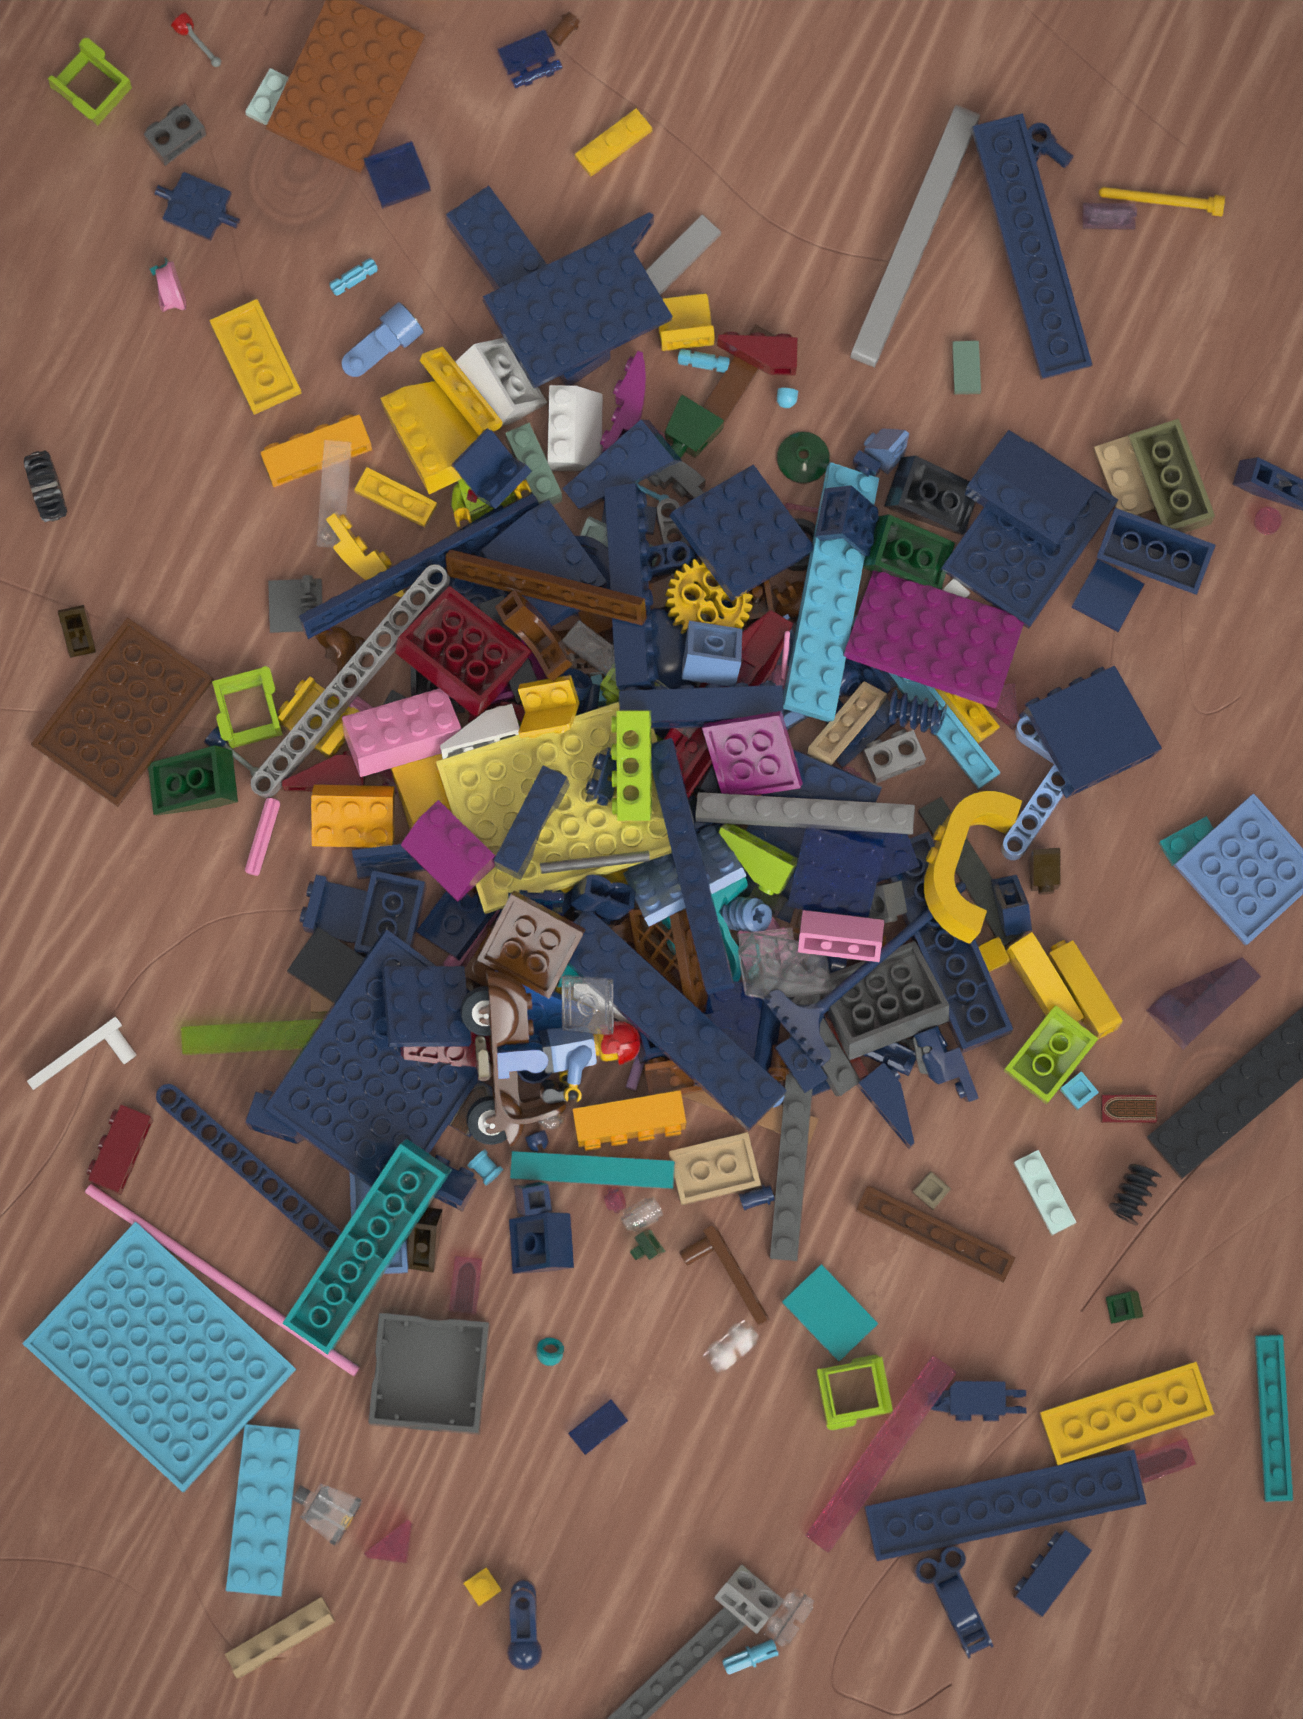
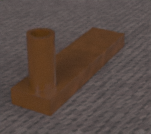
(715, 1241)

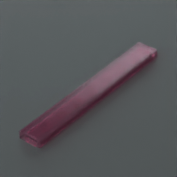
(880, 1454)

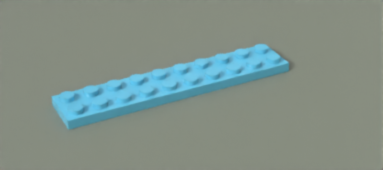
(826, 612)

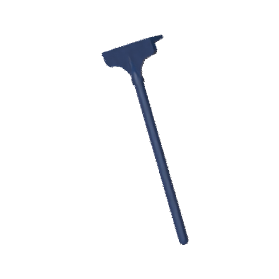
(805, 1020)

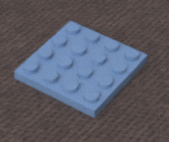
(1246, 869)
(658, 883)

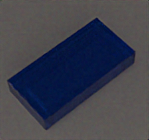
(598, 1427)

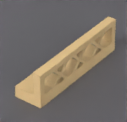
(280, 1638)

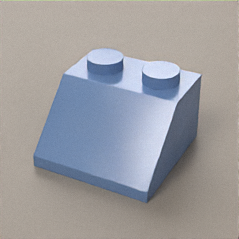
(712, 654)

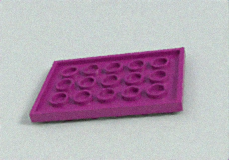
(934, 638)

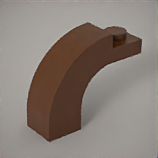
(536, 633)

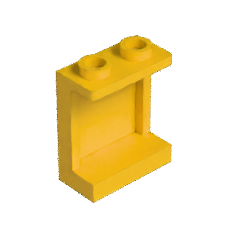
(306, 694)

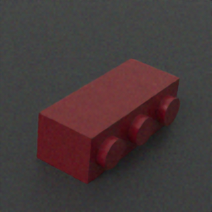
(119, 1149)

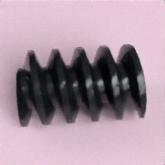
(1133, 1192)

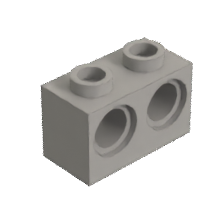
(897, 762)
(749, 1599)

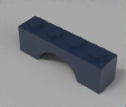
(523, 835)

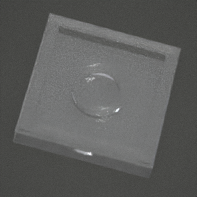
(587, 1004)

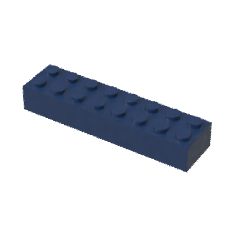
(502, 252)
(958, 967)

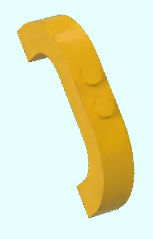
(941, 895)

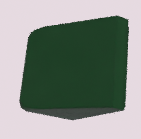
(1124, 1307)

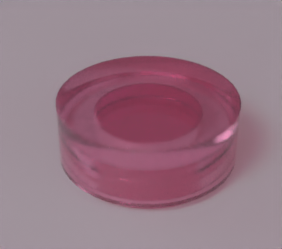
(1267, 520)

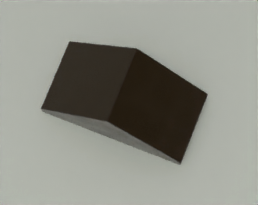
(77, 631)

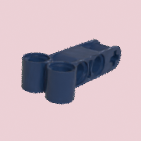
(957, 1601)

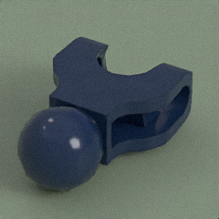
(524, 1649)

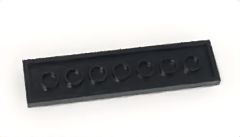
(1232, 1099)

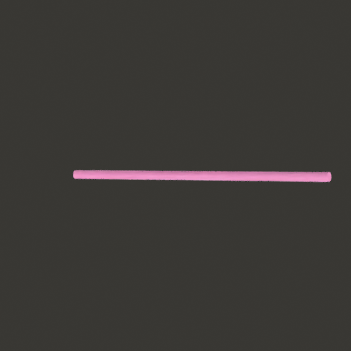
(212, 1273)

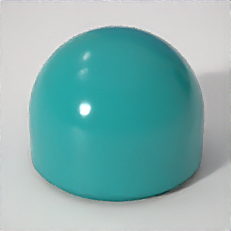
(546, 1358)

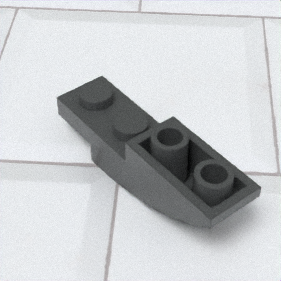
(684, 479)

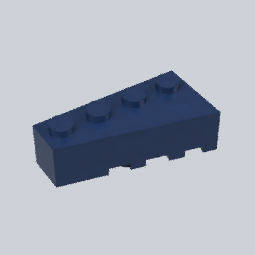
(628, 460)

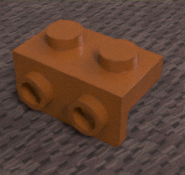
(667, 1077)

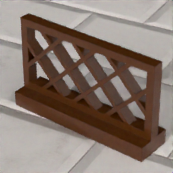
(685, 959)

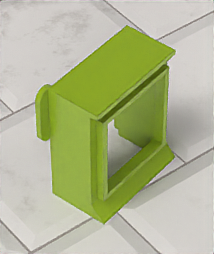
(91, 53)
(242, 682)
(881, 1386)

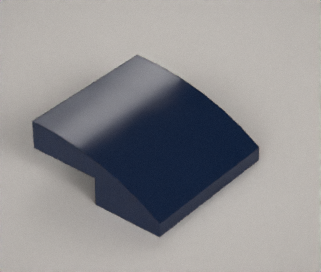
(1108, 595)

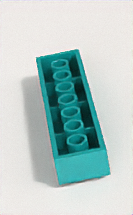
(367, 1246)

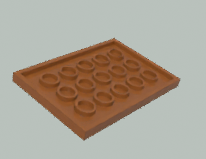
(345, 82)

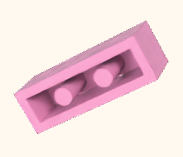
(841, 936)

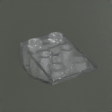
(776, 964)

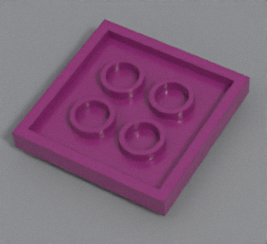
(752, 754)

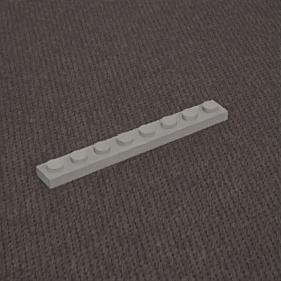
(805, 813)

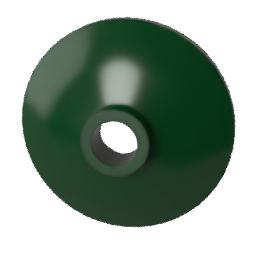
(800, 469)

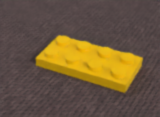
(255, 356)

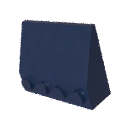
(1030, 490)
(545, 545)

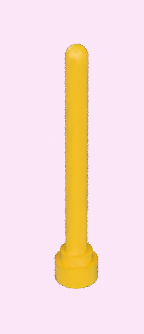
(1213, 204)

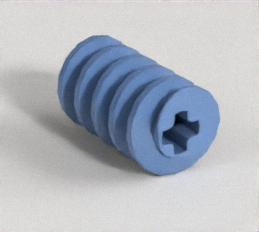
(747, 914)

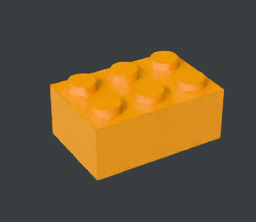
(353, 816)

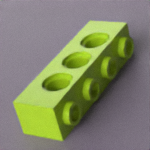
(641, 807)

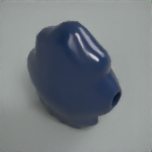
(670, 649)

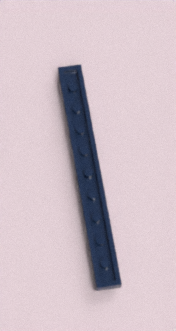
(407, 571)
(690, 867)

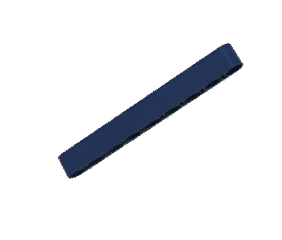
(243, 1157)

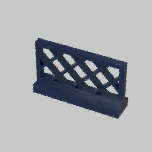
(385, 859)

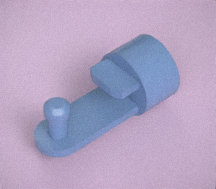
(397, 329)

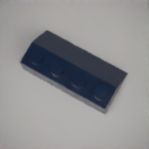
(1156, 551)

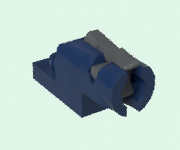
(942, 1063)

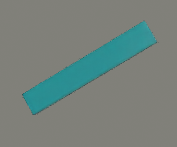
(592, 1170)
(1273, 1418)

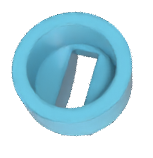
(787, 397)

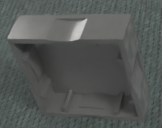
(429, 1374)

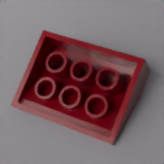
(462, 651)

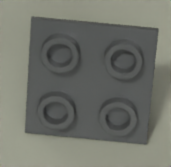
(291, 599)

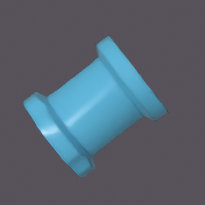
(485, 1167)

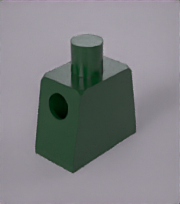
(692, 428)

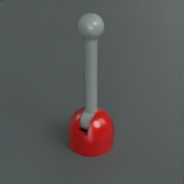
(184, 26)

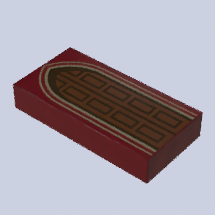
(1128, 1109)

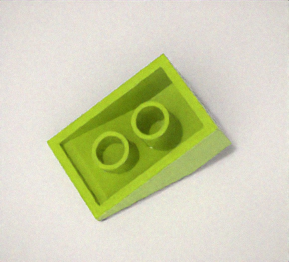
(762, 861)
(1050, 1054)

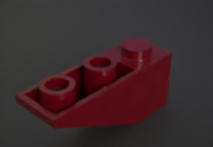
(768, 353)

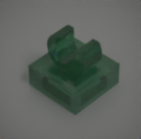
(648, 1246)

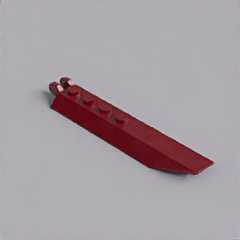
(760, 652)

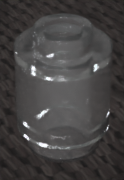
(641, 1215)

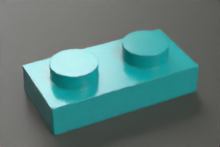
(1184, 840)

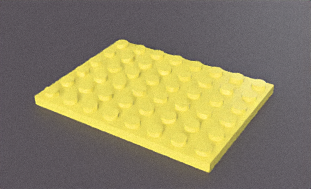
(494, 780)

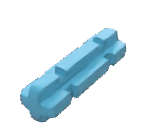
(353, 276)
(703, 360)

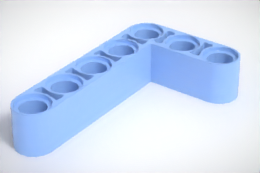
(1032, 809)

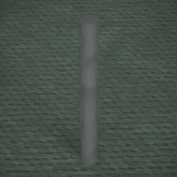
(593, 862)

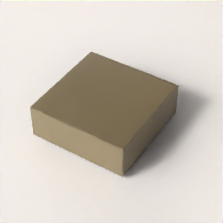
(931, 1190)

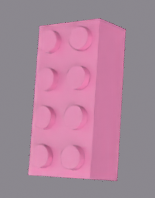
(400, 731)

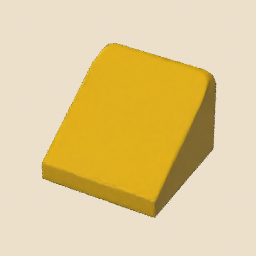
(994, 954)

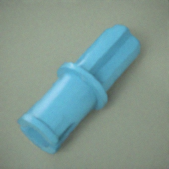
(750, 1656)

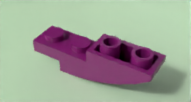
(631, 397)

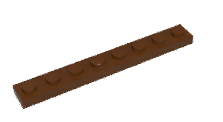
(546, 587)

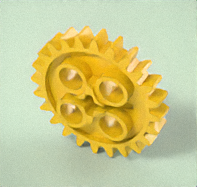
(691, 610)

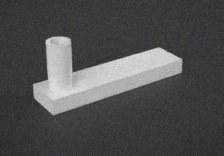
(108, 1032)

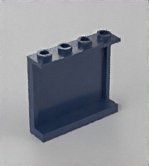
(1092, 729)

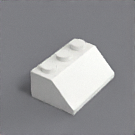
(500, 380)
(574, 427)

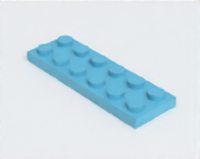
(263, 1510)

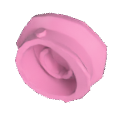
(169, 288)

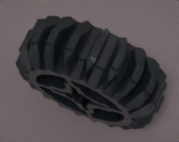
(45, 486)

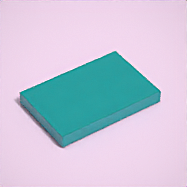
(830, 1313)

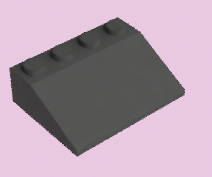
(888, 1003)

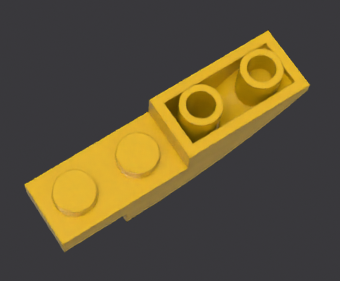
(353, 551)

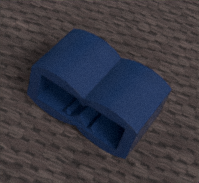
(603, 897)

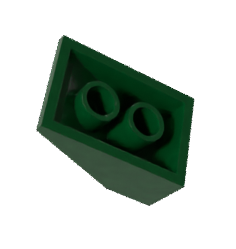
(908, 552)
(193, 781)

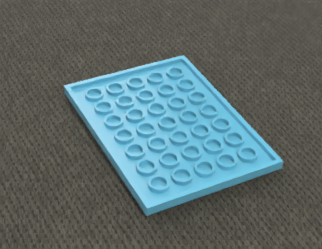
(159, 1357)

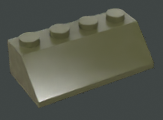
(1172, 477)

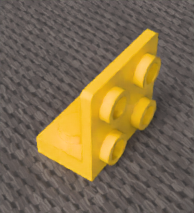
(689, 324)
(548, 706)

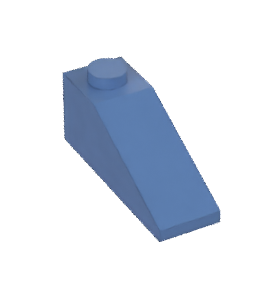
(887, 447)

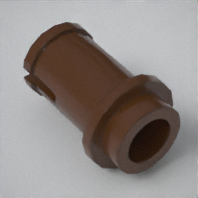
(564, 28)
(777, 1069)

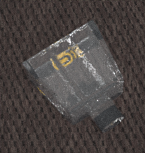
(328, 1510)

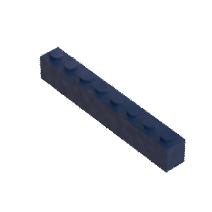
(630, 575)

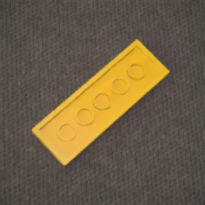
(1126, 1413)

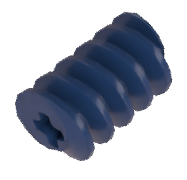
(916, 713)

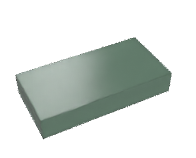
(966, 367)

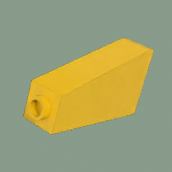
(1041, 977)
(1098, 1010)

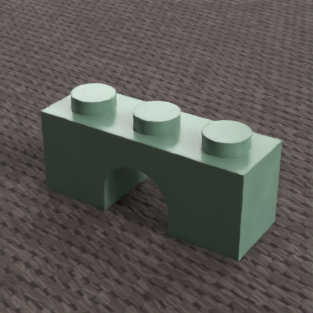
(527, 449)

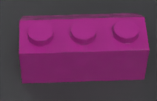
(448, 851)

